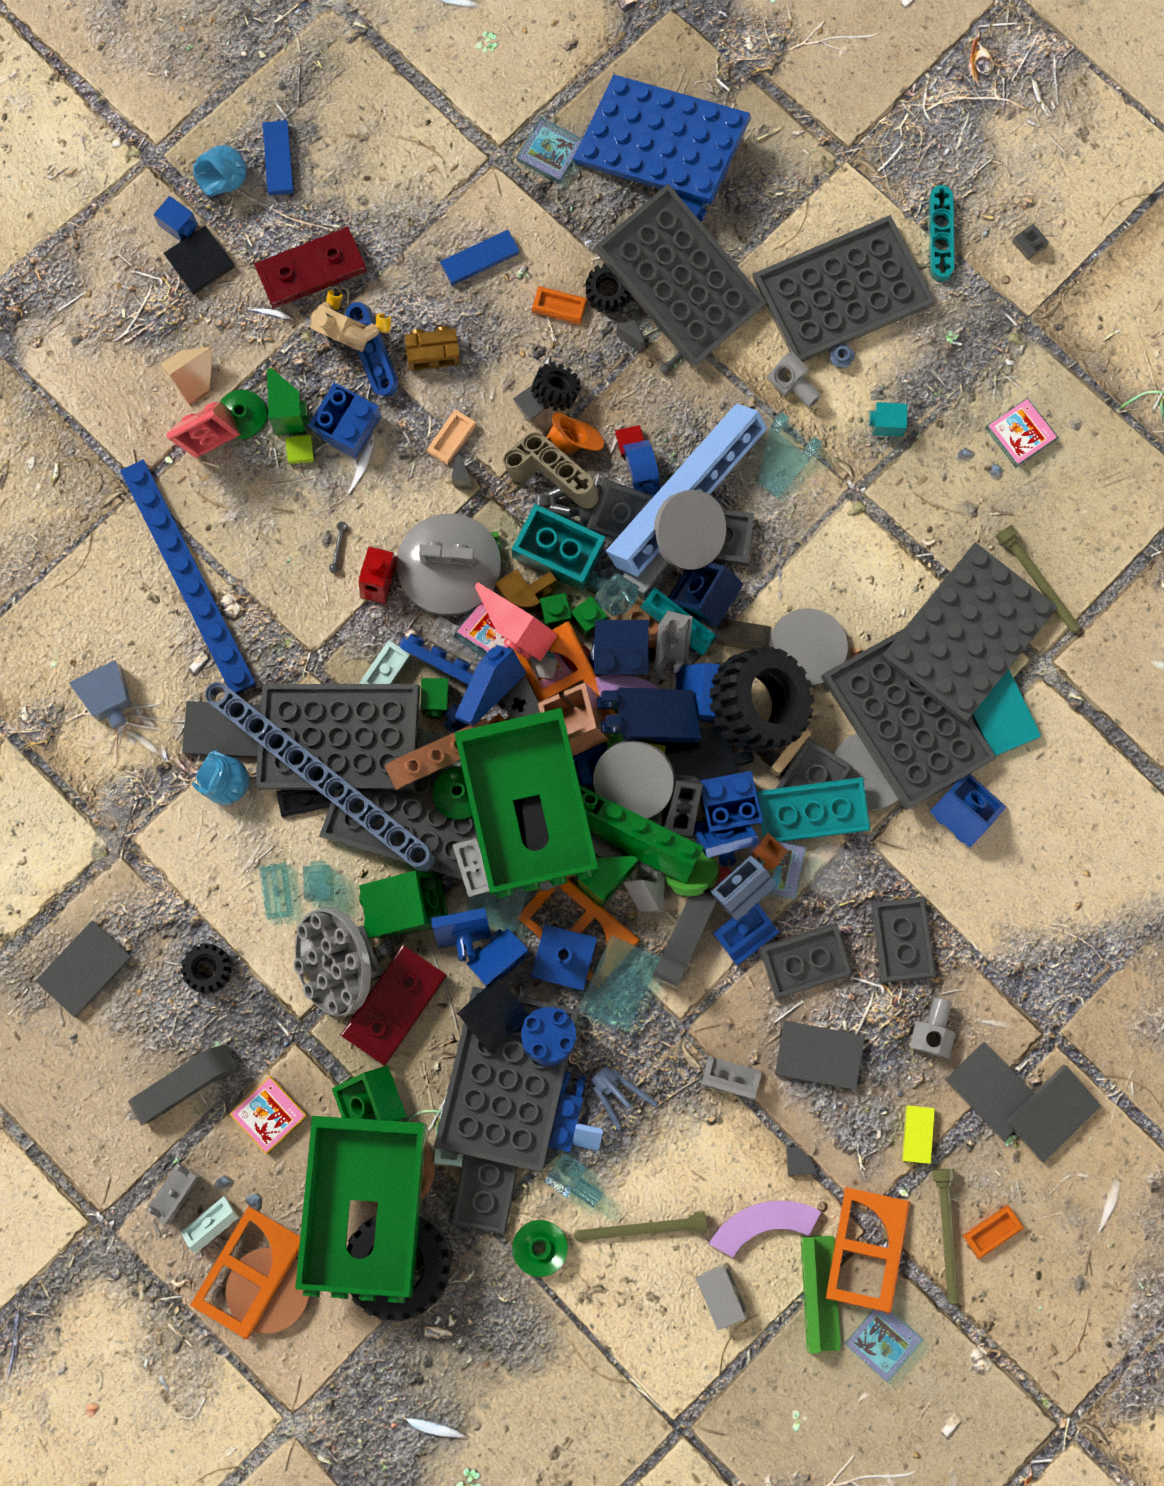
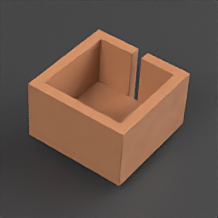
(581, 721)

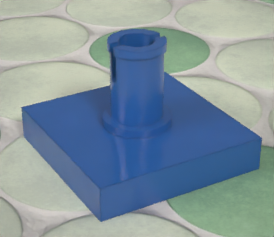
(724, 842)
(462, 930)
(563, 957)

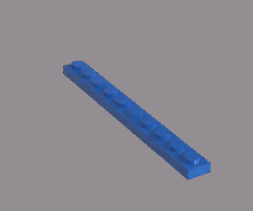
(188, 577)

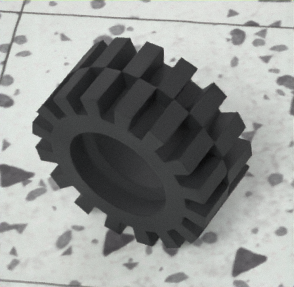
(601, 301)
(559, 377)
(190, 963)

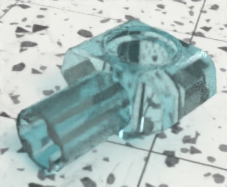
(613, 594)
(567, 1179)

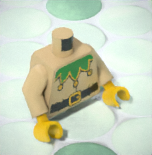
(343, 328)

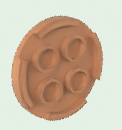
(286, 1304)

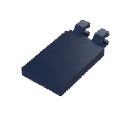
(651, 714)

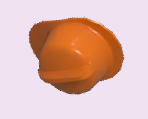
(572, 435)

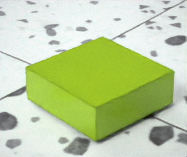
(299, 449)

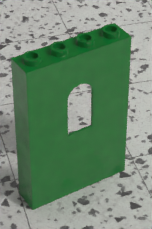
(518, 762)
(361, 1163)

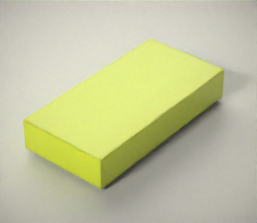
(918, 1134)

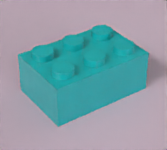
(558, 547)

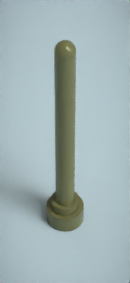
(1010, 539)
(944, 1179)
(695, 1223)

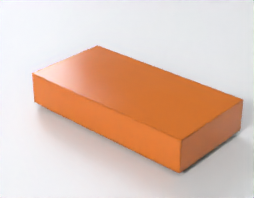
(559, 305)
(992, 1231)

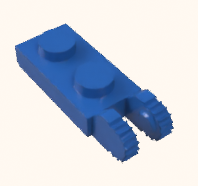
(566, 1115)

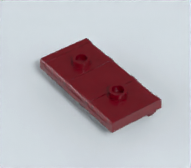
(310, 267)
(393, 1005)

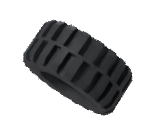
(788, 693)
(432, 1280)

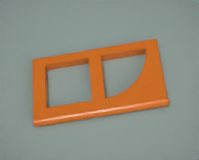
(569, 646)
(593, 910)
(894, 1216)
(284, 1249)

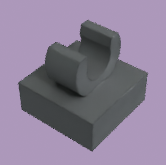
(1030, 241)

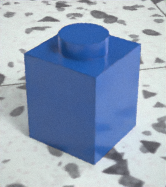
(175, 219)

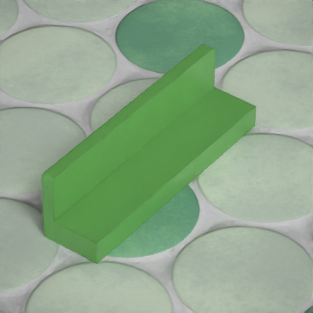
(820, 1313)

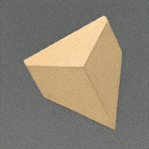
(190, 372)

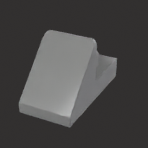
(648, 889)

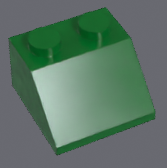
(285, 406)
(609, 878)
(370, 1096)

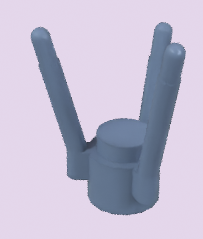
(607, 1082)

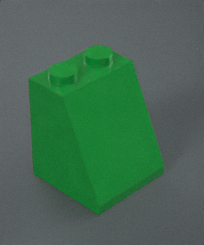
(402, 904)

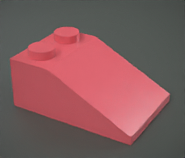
(204, 430)
(521, 630)

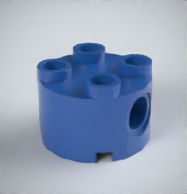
(548, 1036)

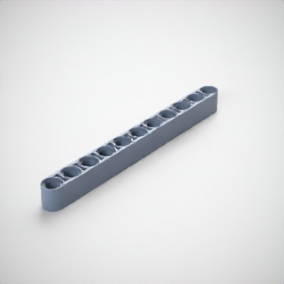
(329, 781)

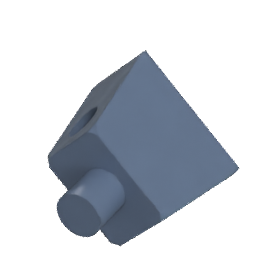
(104, 693)

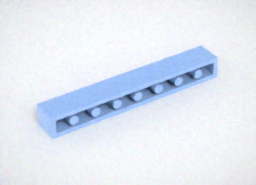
(700, 472)

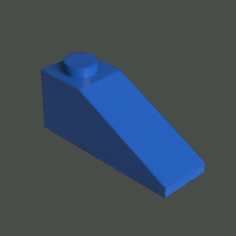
(490, 682)

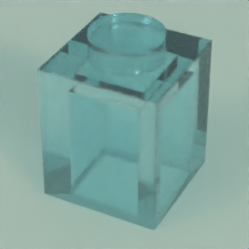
(318, 882)

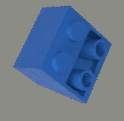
(345, 420)
(730, 802)

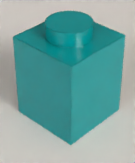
(888, 419)

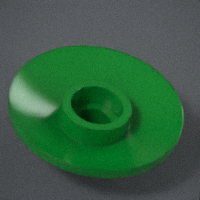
(254, 414)
(445, 801)
(524, 1248)

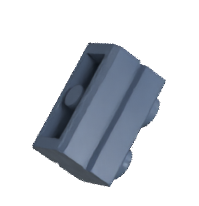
(743, 888)

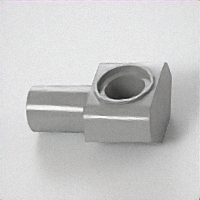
(797, 383)
(936, 1024)

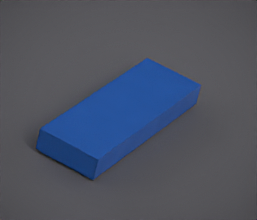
(278, 157)
(479, 257)

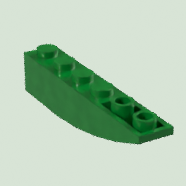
(641, 837)

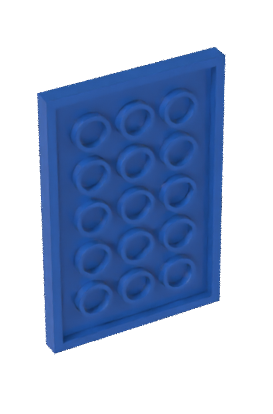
(662, 138)

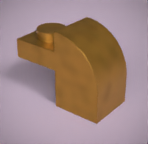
(525, 596)

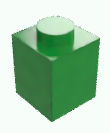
(555, 610)
(585, 616)
(434, 697)

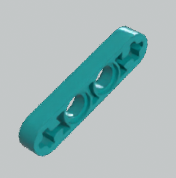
(941, 233)

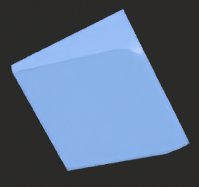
(587, 1136)

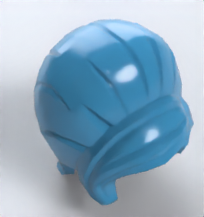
(219, 170)
(222, 779)

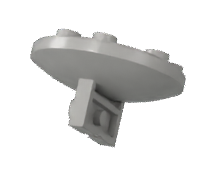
(444, 562)
(337, 961)

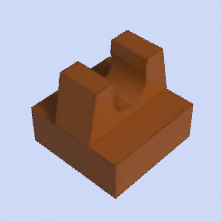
(769, 851)

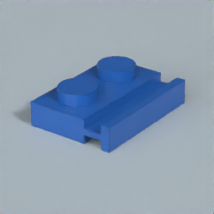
(746, 935)

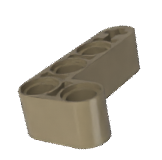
(540, 454)

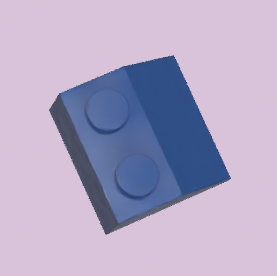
(699, 679)
(968, 810)
(498, 957)

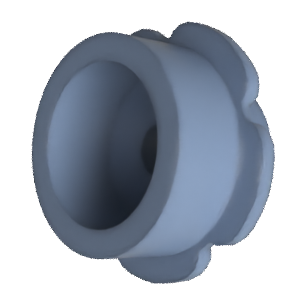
(838, 361)

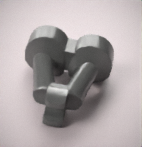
(550, 503)

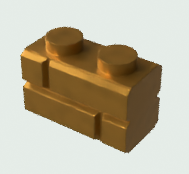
(432, 348)

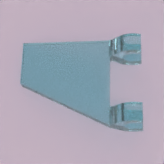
(782, 459)

